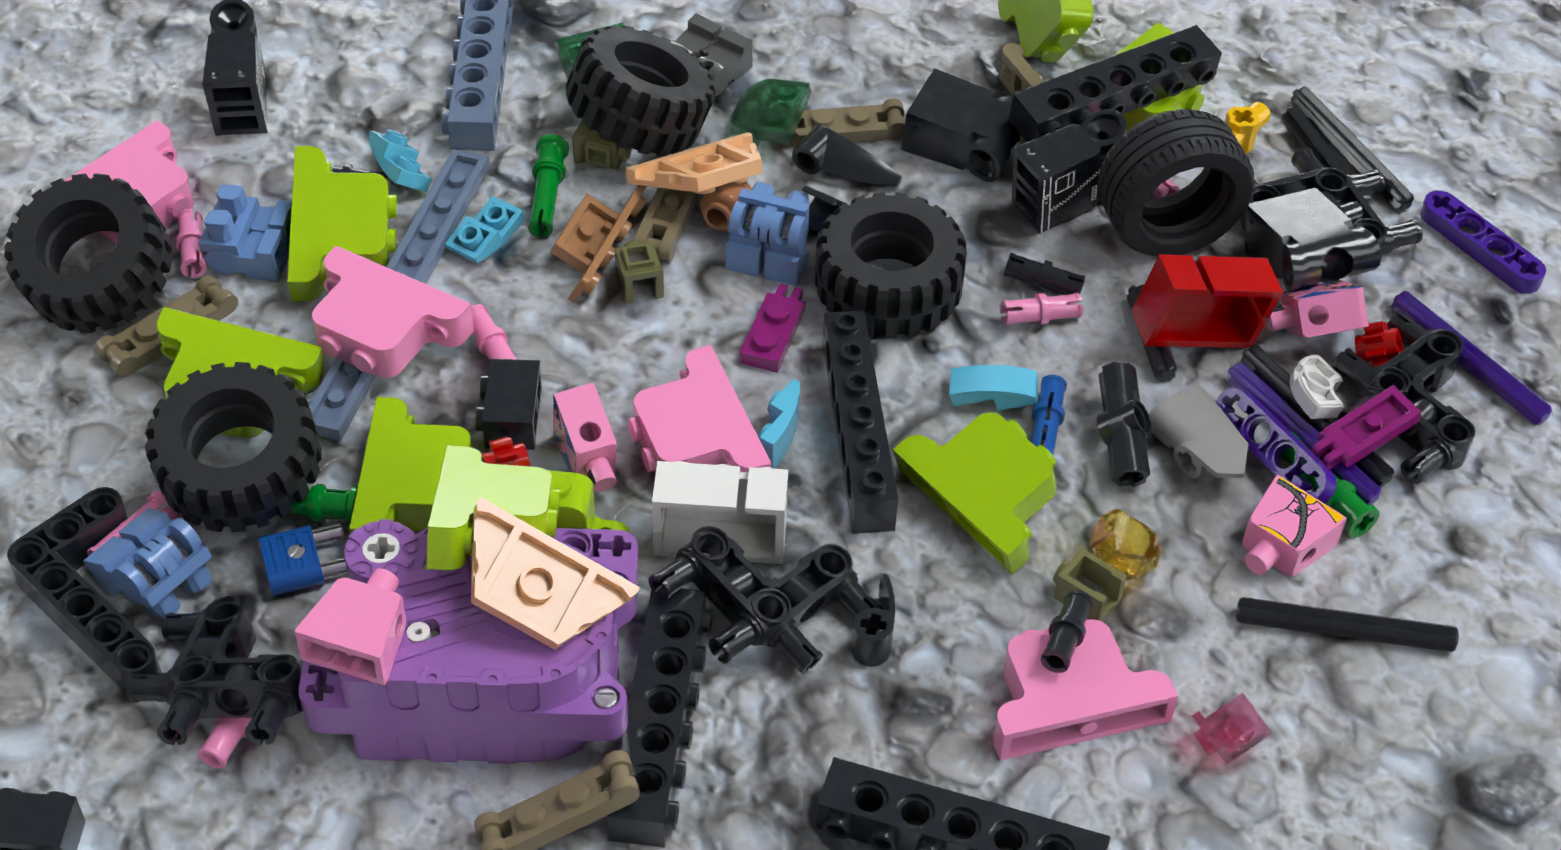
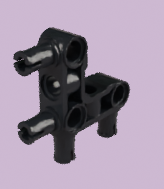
(1345, 193)
(1425, 365)
(746, 594)
(217, 676)

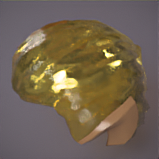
(1125, 544)

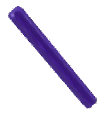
(1479, 363)
(1243, 378)

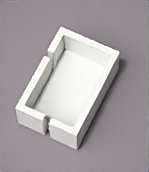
(741, 504)

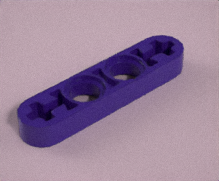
(1517, 268)
(1277, 441)

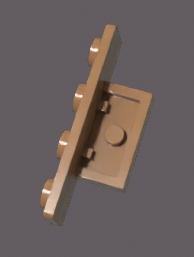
(589, 237)

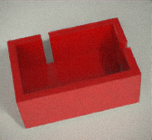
(1206, 301)

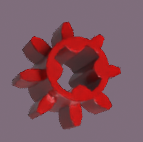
(1378, 343)
(505, 453)

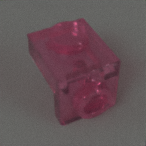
(1231, 729)

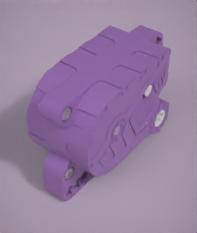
(468, 679)

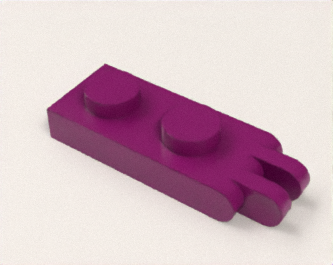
(773, 329)
(1366, 428)

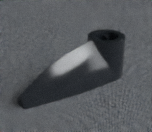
(840, 156)

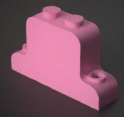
(150, 167)
(383, 316)
(696, 419)
(1084, 703)

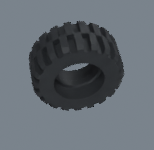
(640, 90)
(62, 218)
(896, 230)
(225, 401)

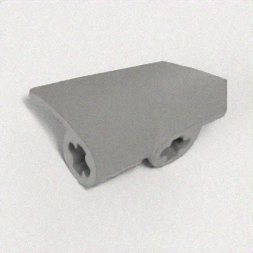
(1199, 435)

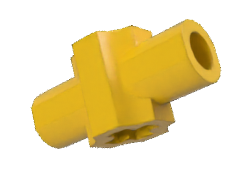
(1246, 122)

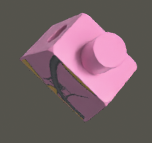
(1290, 530)

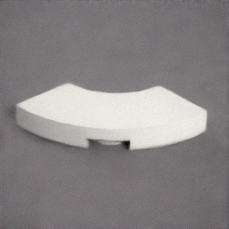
(1314, 387)

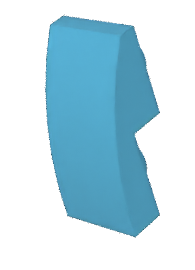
(398, 159)
(487, 231)
(1003, 383)
(783, 422)

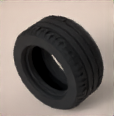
(1159, 151)

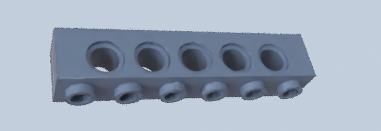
(477, 74)

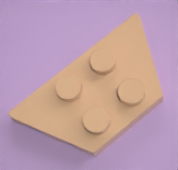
(701, 167)
(538, 580)

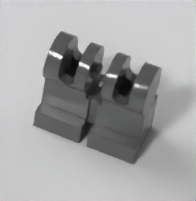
(721, 52)

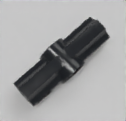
(1124, 424)

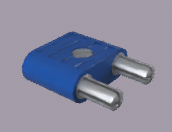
(294, 561)

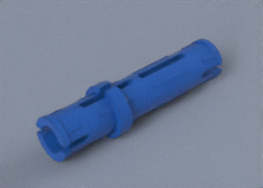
(1050, 396)

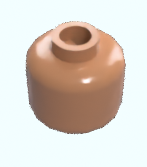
(718, 205)

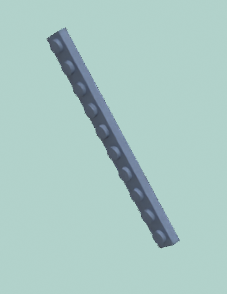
(415, 257)

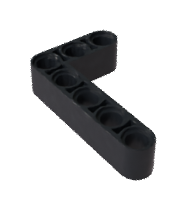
(46, 571)

